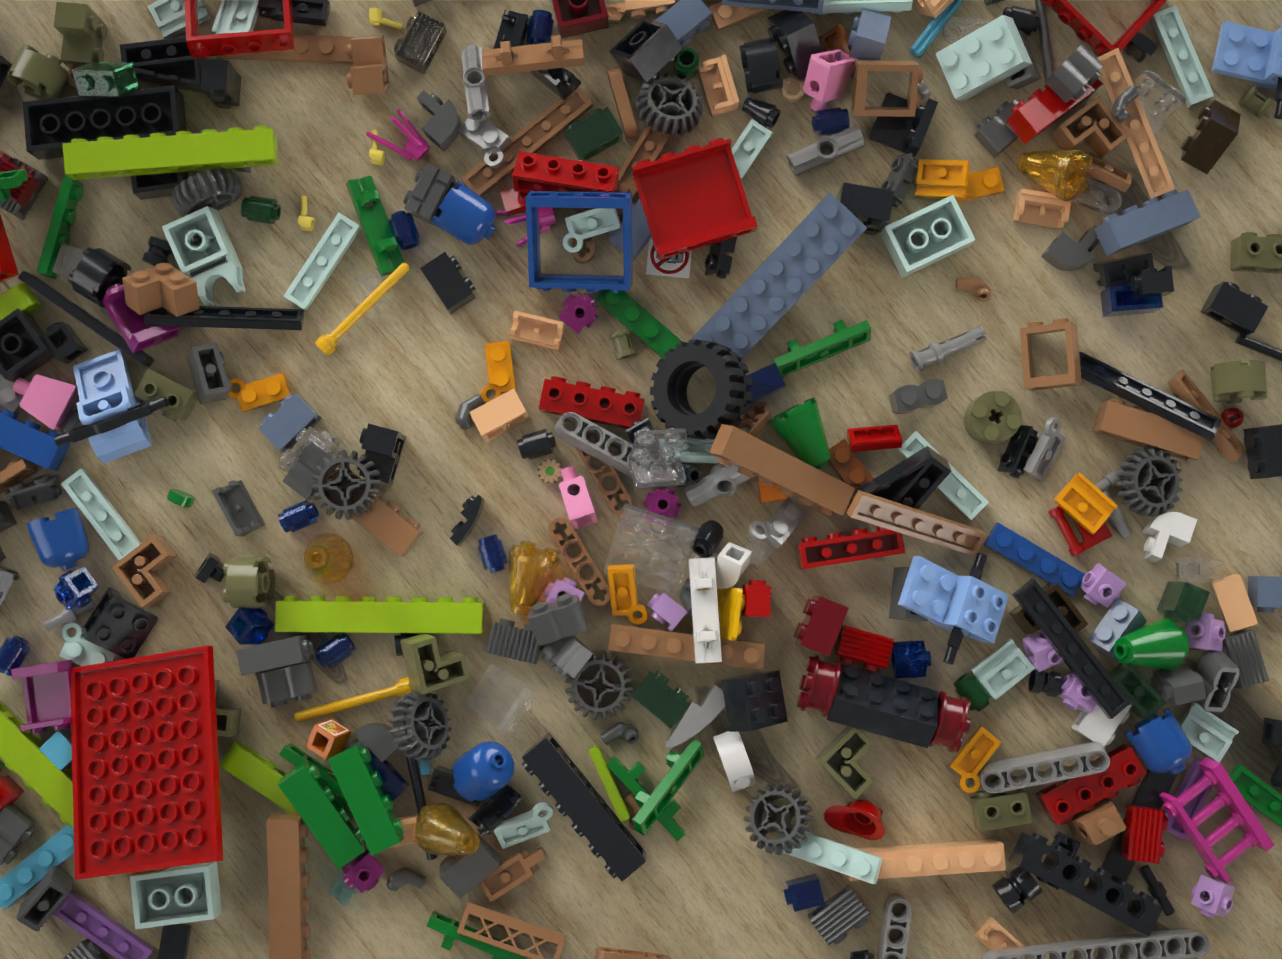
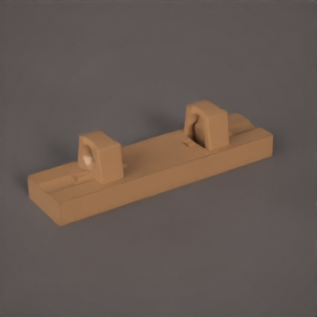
(532, 57)

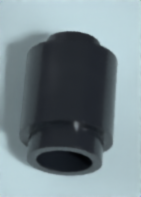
(1023, 18)
(536, 444)
(708, 538)

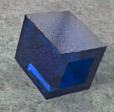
(804, 893)

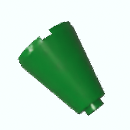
(804, 432)
(1154, 646)

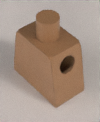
(1097, 823)

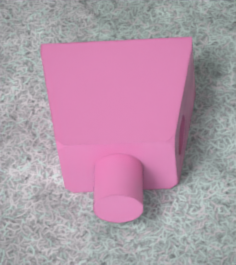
(828, 77)
(47, 399)
(578, 506)

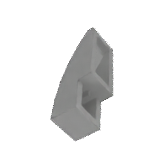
(697, 717)

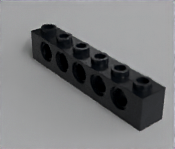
(1142, 912)

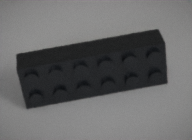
(138, 113)
(585, 807)

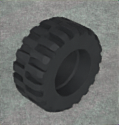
(672, 383)

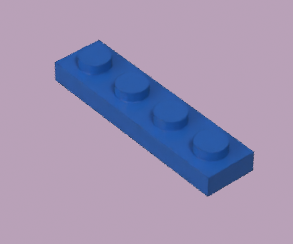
(1034, 559)

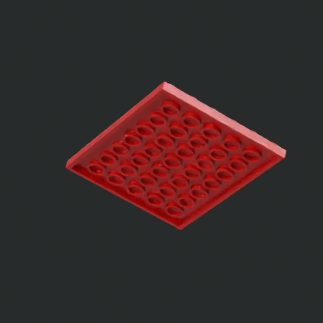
(145, 764)

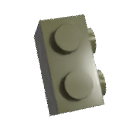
(1257, 253)
(180, 398)
(1000, 809)

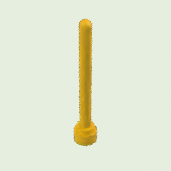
(329, 341)
(398, 689)

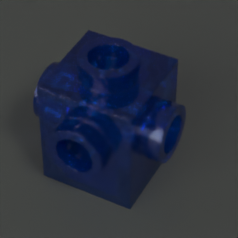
(75, 588)
(249, 625)
(910, 659)

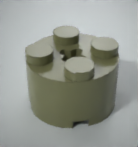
(37, 73)
(1238, 380)
(992, 403)
(248, 582)

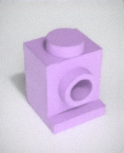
(666, 610)

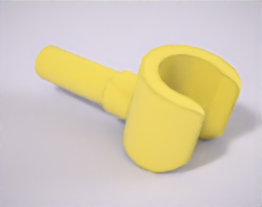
(376, 19)
(377, 156)
(306, 223)

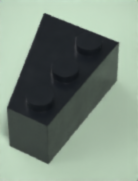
(164, 63)
(912, 479)

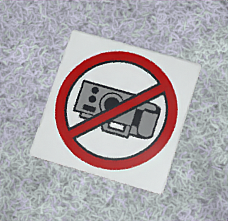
(673, 266)

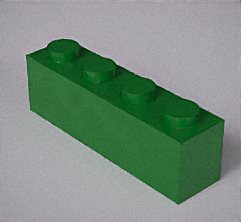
(366, 798)
(322, 814)

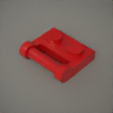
(1089, 539)

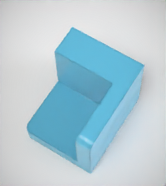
(59, 749)

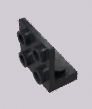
(903, 133)
(118, 625)

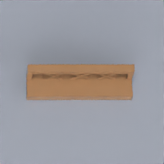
(510, 924)

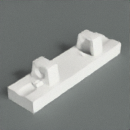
(705, 610)

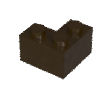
(1215, 132)
(1061, 601)

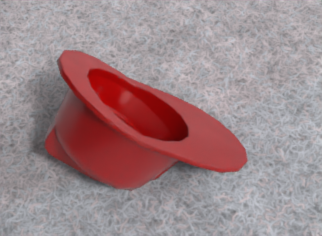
(856, 818)

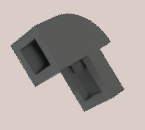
(444, 124)
(1071, 255)
(376, 738)

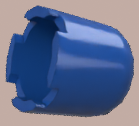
(466, 215)
(59, 540)
(1161, 743)
(483, 771)

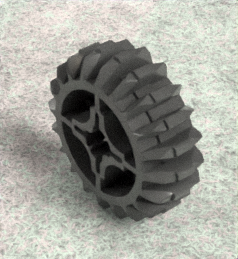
(670, 113)
(210, 188)
(345, 472)
(1160, 490)
(622, 688)
(420, 725)
(761, 829)

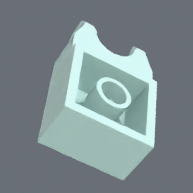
(212, 258)

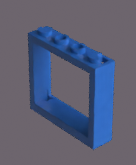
(572, 282)

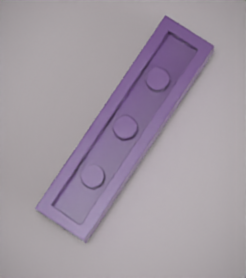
(102, 929)

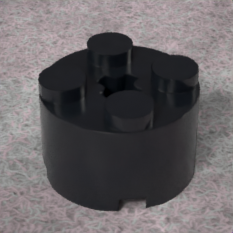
(762, 65)
(97, 273)

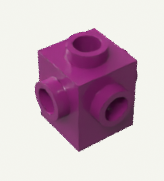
(572, 318)
(664, 494)
(362, 872)

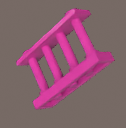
(1240, 816)

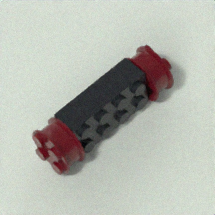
(884, 705)

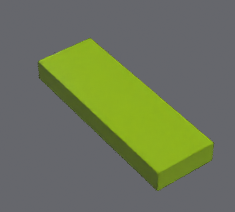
(609, 783)

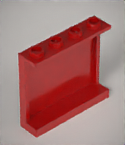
(693, 198)

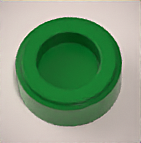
(180, 498)

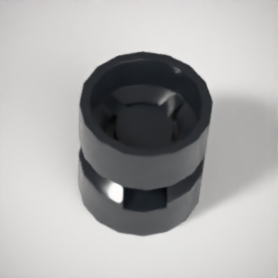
(1017, 889)

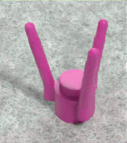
(415, 146)
(546, 218)

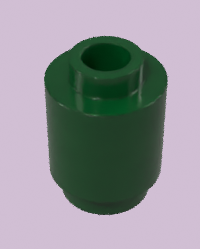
(686, 63)
(260, 209)
(973, 689)

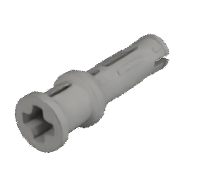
(938, 351)

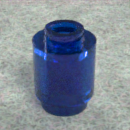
(539, 27)
(830, 121)
(404, 230)
(298, 516)
(492, 554)
(335, 650)
(13, 654)

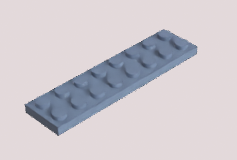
(783, 277)

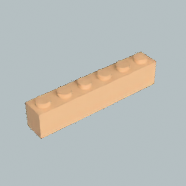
(939, 858)

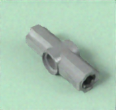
(477, 93)
(839, 144)
(720, 483)

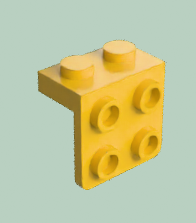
(729, 605)

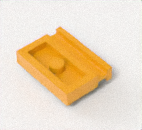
(942, 178)
(1085, 503)

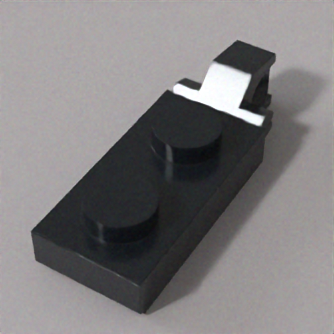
(304, 11)

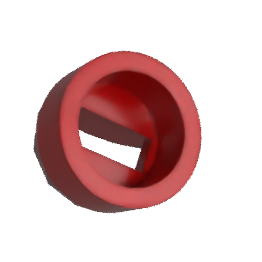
(1231, 412)

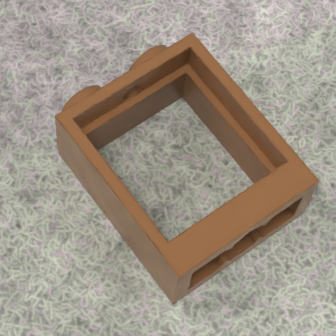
(860, 85)
(1073, 377)

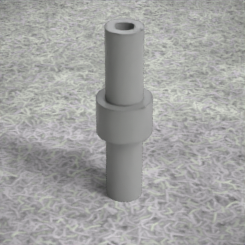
(1108, 481)
(1117, 517)
(68, 616)

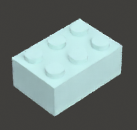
(983, 58)
(927, 236)
(176, 895)

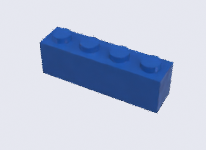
(30, 442)

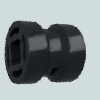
(157, 251)
(1045, 682)

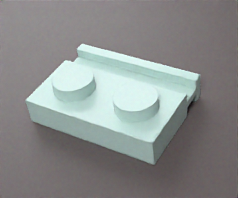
(171, 16)
(236, 16)
(1002, 669)
(1207, 732)

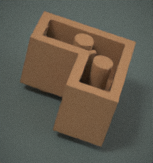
(370, 65)
(1095, 126)
(160, 288)
(140, 569)

